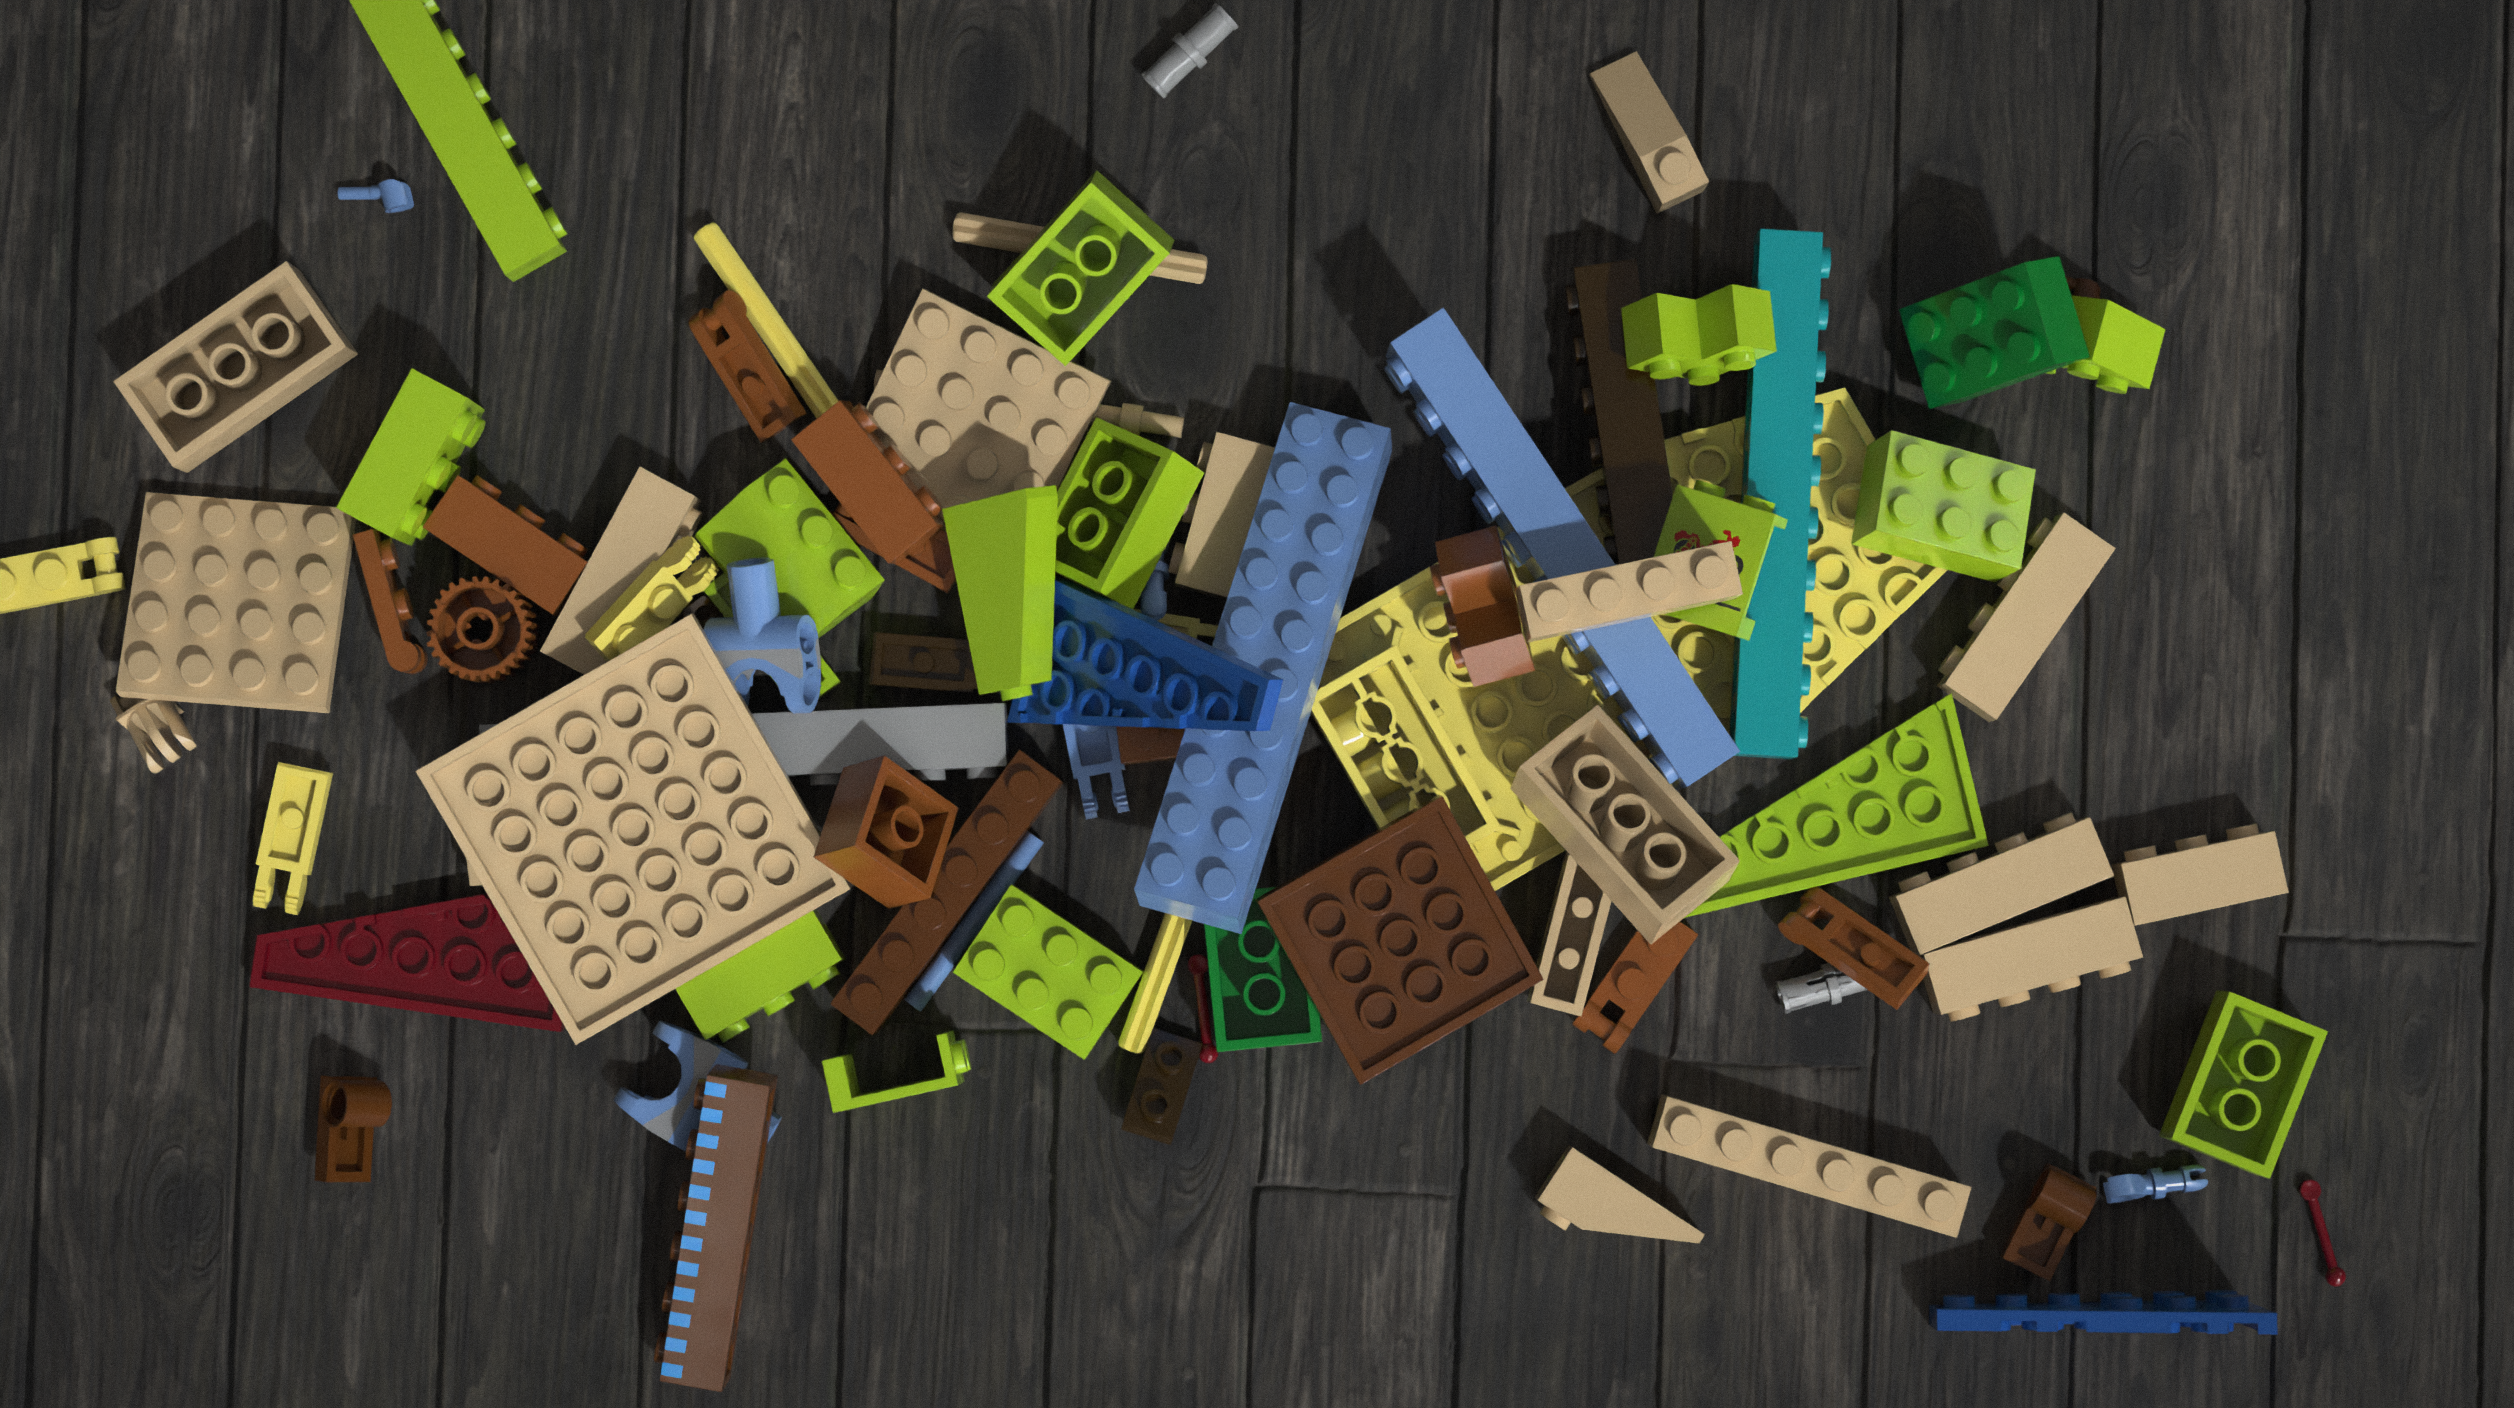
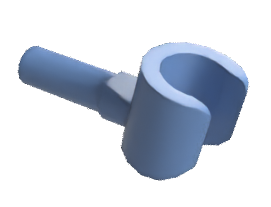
(395, 195)

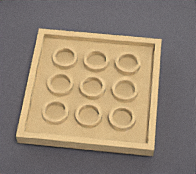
(980, 405)
(236, 603)

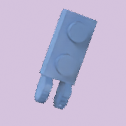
(1092, 753)

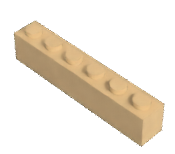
(1809, 1165)

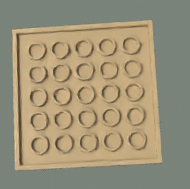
(633, 828)

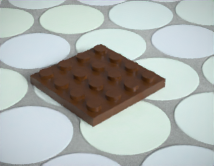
(1399, 939)

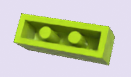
(762, 977)

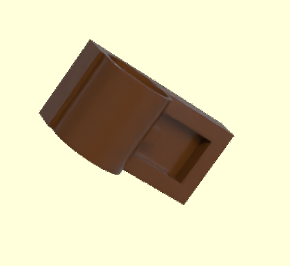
(346, 1126)
(2048, 1221)

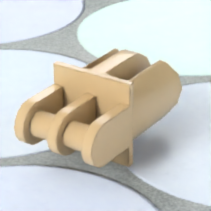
(152, 719)

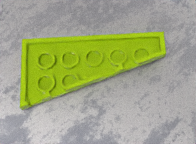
(1870, 813)

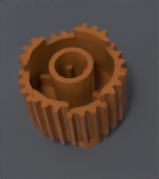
(512, 637)

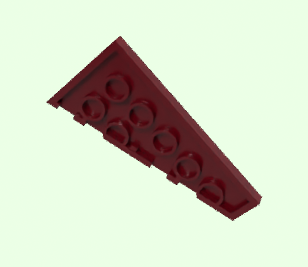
(421, 959)

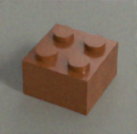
(886, 832)

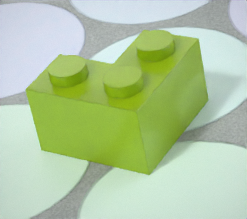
(1699, 336)
(2119, 345)

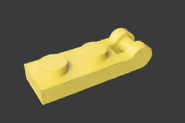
(58, 575)

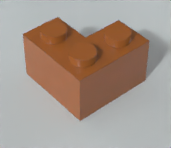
(1481, 606)

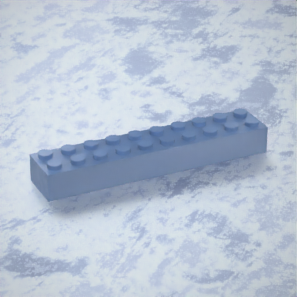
(1553, 541)
(1284, 621)

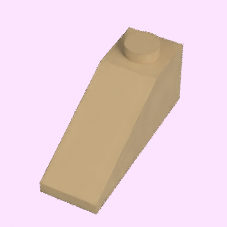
(1649, 132)
(1600, 1201)

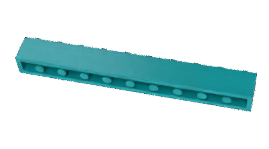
(1781, 470)

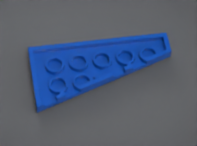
(1140, 673)
(2113, 1314)

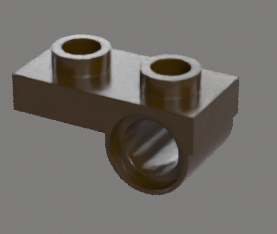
(1161, 1086)

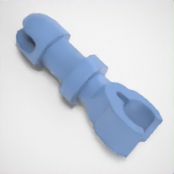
(1153, 597)
(2154, 1183)

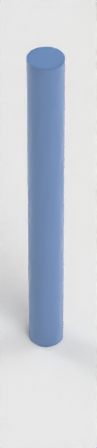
(973, 921)

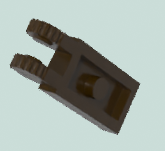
(922, 663)

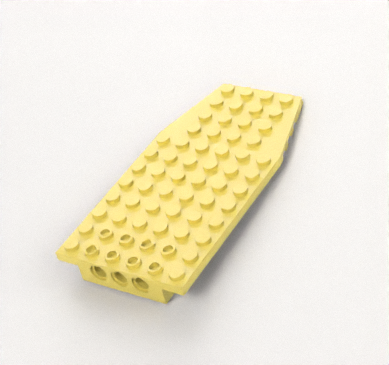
(1420, 729)

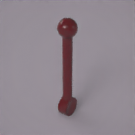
(1198, 966)
(2310, 1191)

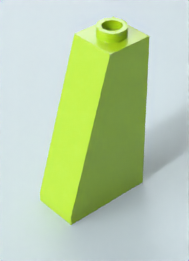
(1007, 585)

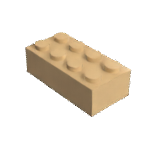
(235, 367)
(1624, 824)

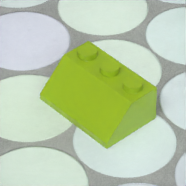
(814, 558)

